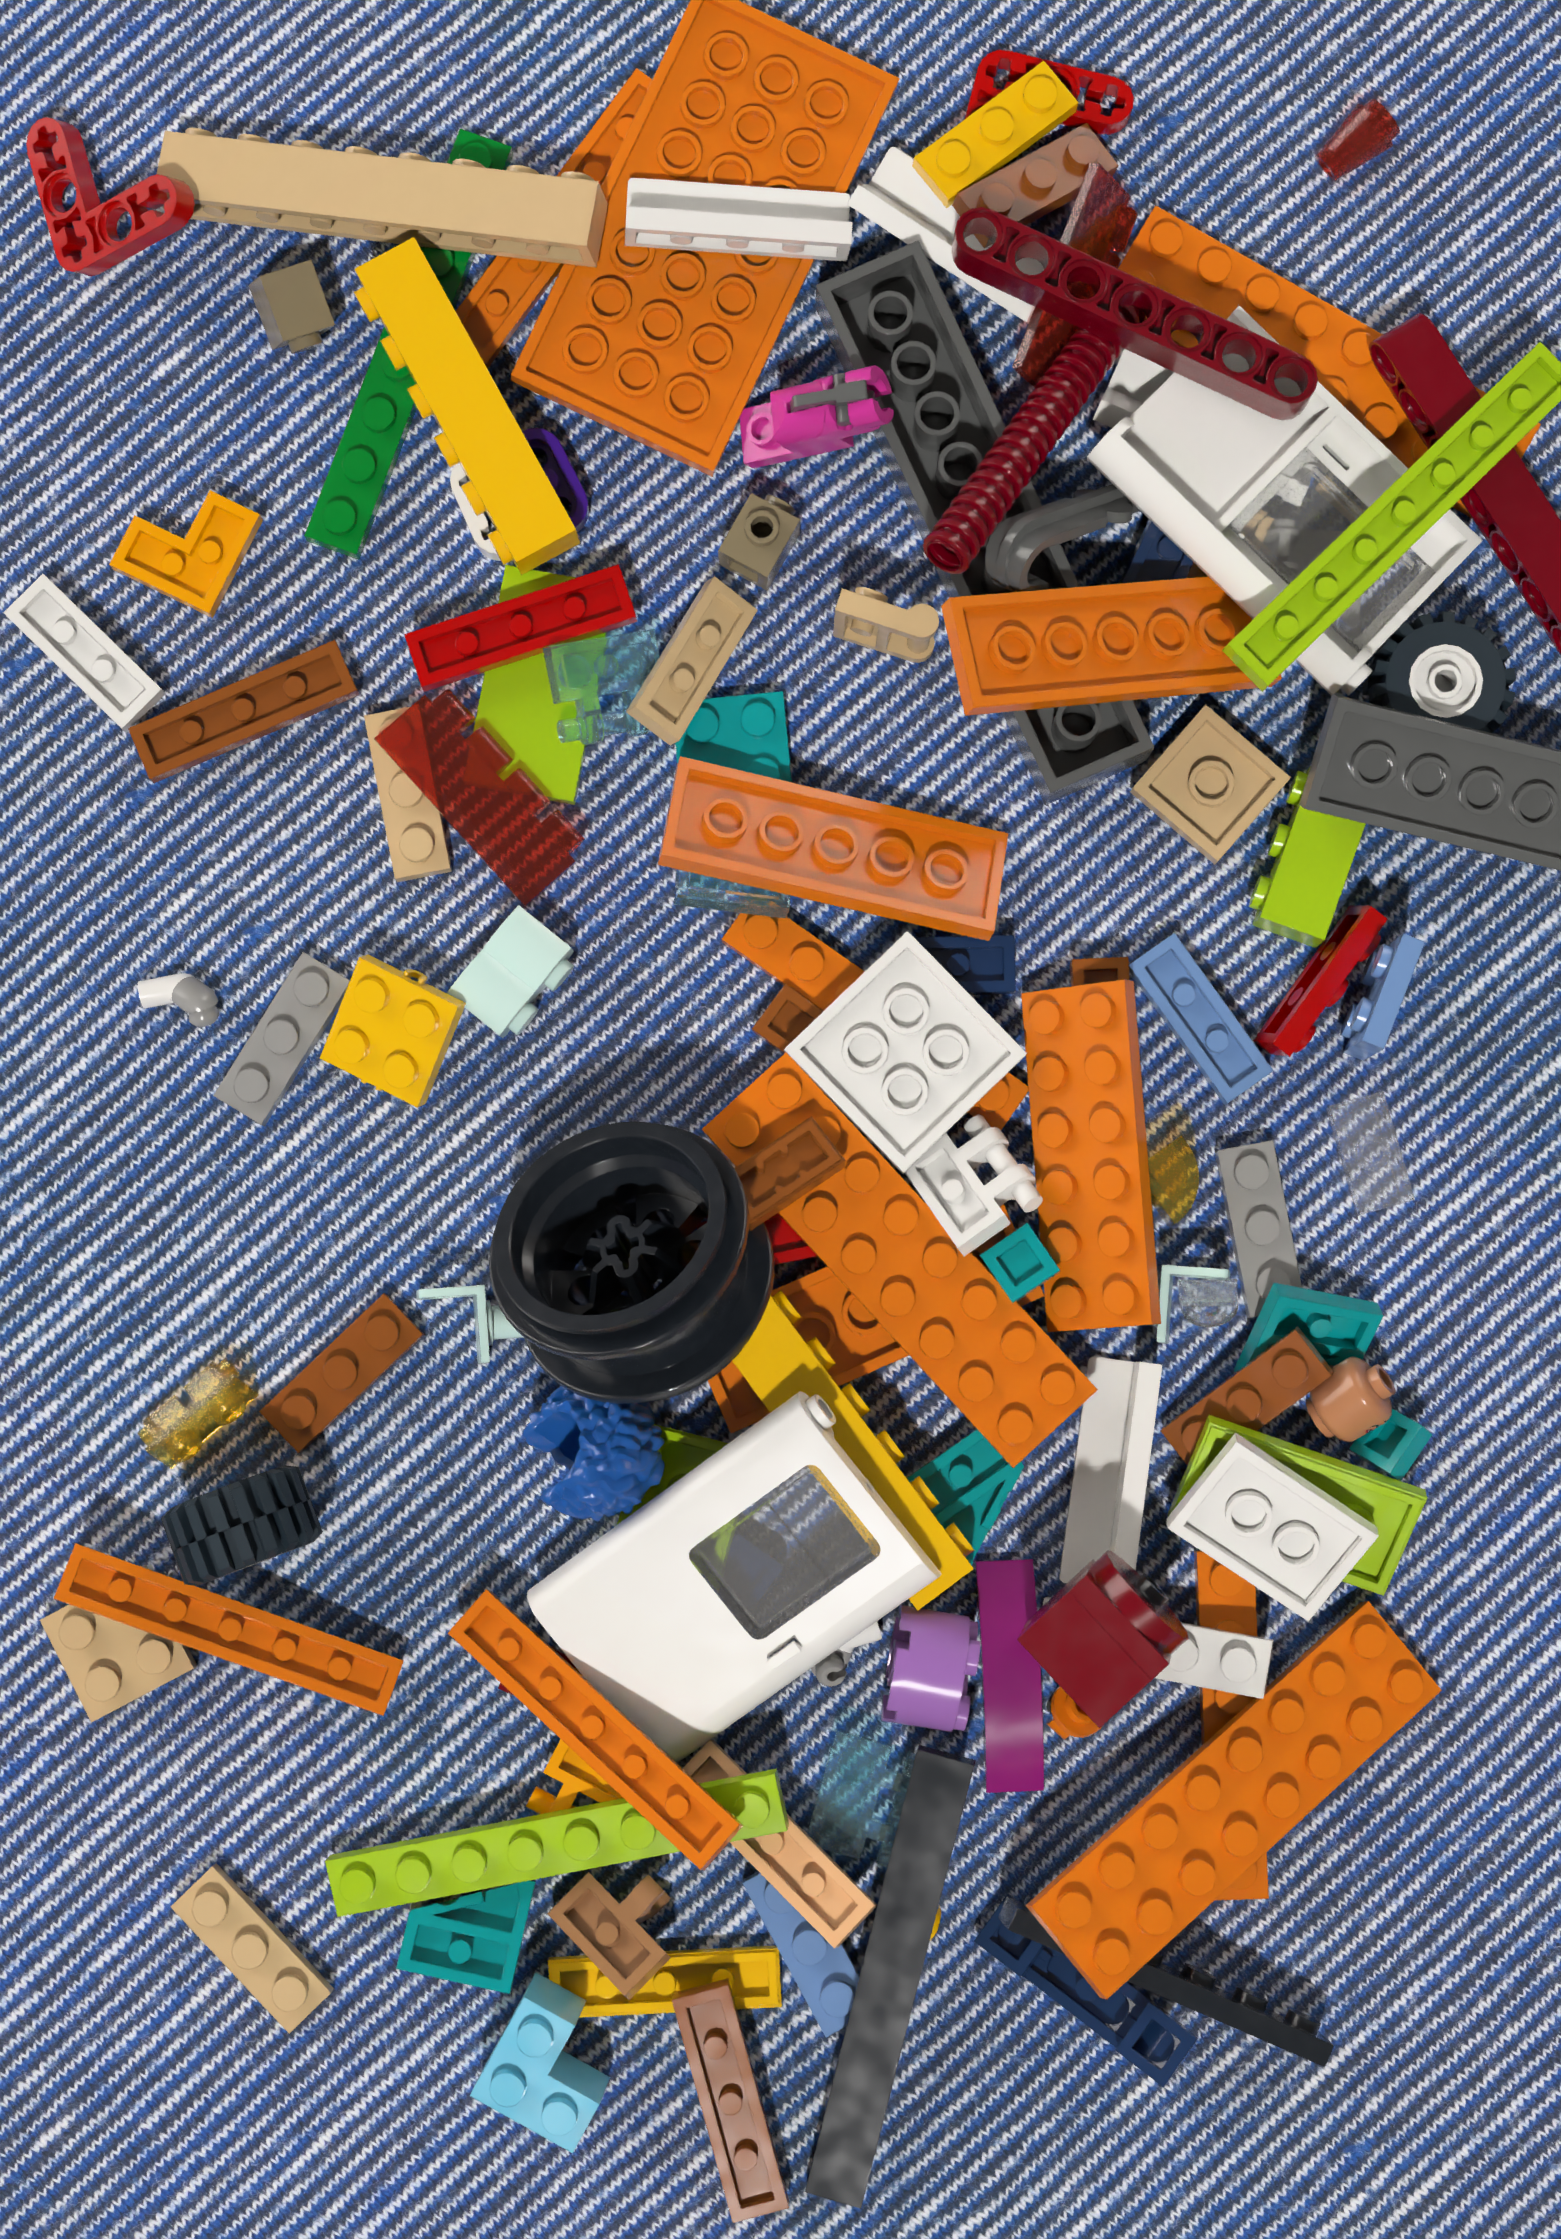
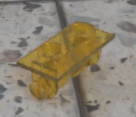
(178, 1432)

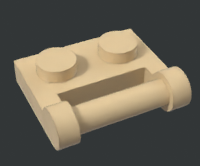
(875, 624)

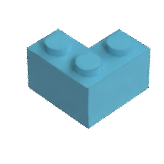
(533, 2077)

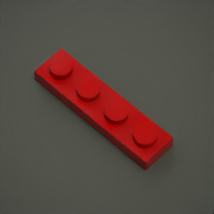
(520, 627)

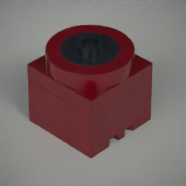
(1104, 1636)

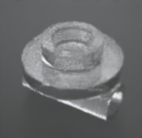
(1208, 1301)

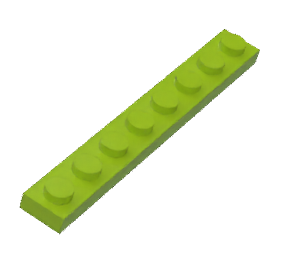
(1397, 519)
(532, 1847)

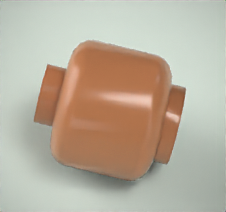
(1351, 1400)

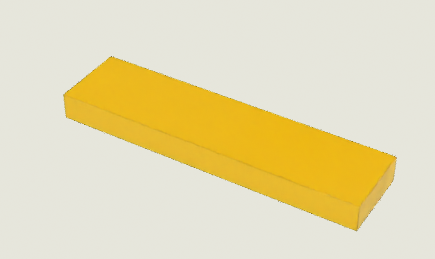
(750, 1970)

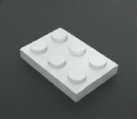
(1272, 1527)

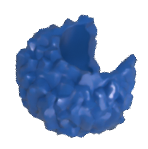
(604, 1445)

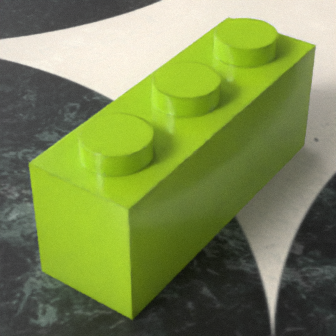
(1307, 873)

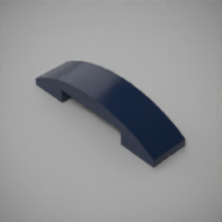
(1126, 2019)

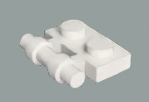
(957, 1195)

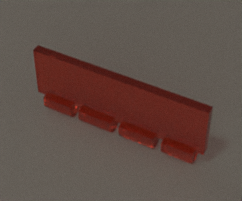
(1095, 226)
(465, 787)

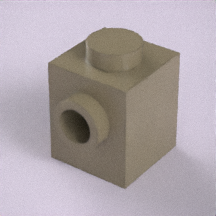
(292, 307)
(760, 539)

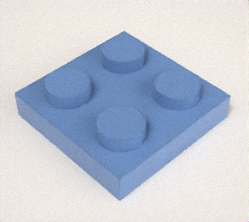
(1387, 980)

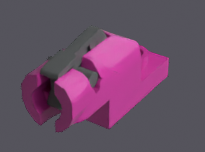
(814, 417)

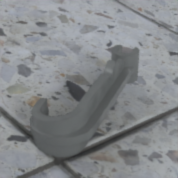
(1025, 535)

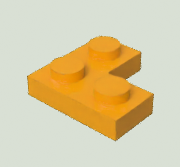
(192, 568)

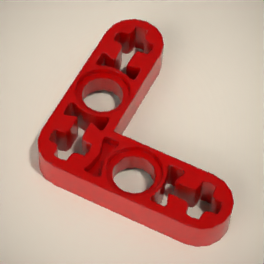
(1096, 84)
(94, 220)

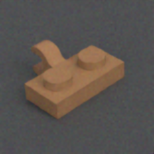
(612, 1931)

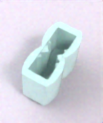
(512, 973)

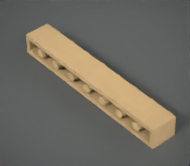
(388, 197)

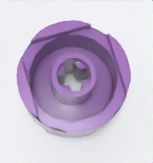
(929, 1669)

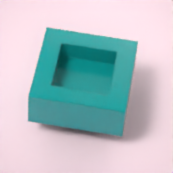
(1020, 1263)
(1392, 1445)

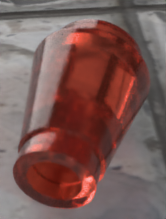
(1358, 139)

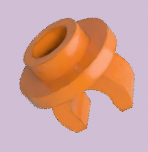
(1069, 1717)

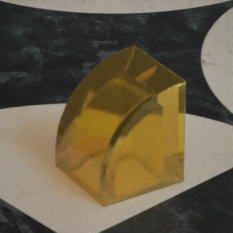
(1173, 1180)

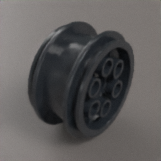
(580, 1210)

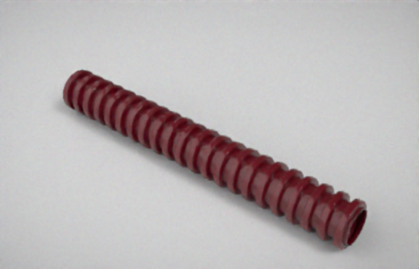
(1022, 448)

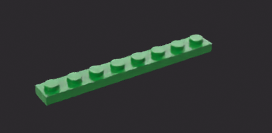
(384, 405)

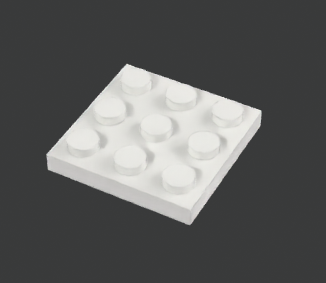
(905, 1052)

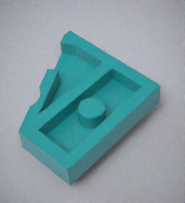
(1331, 1322)
(970, 1486)
(469, 1937)

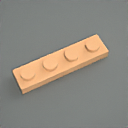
(793, 1862)

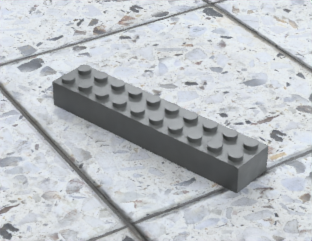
(939, 433)

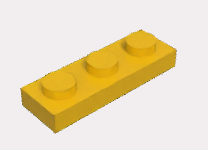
(995, 133)

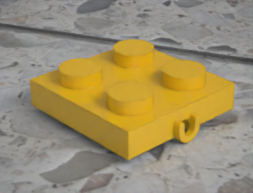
(392, 1030)

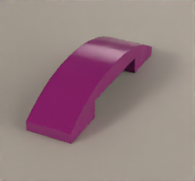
(1009, 1677)

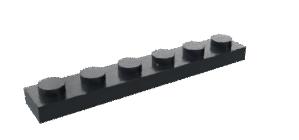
(1196, 1991)

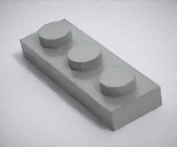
(283, 1039)
(1257, 1221)

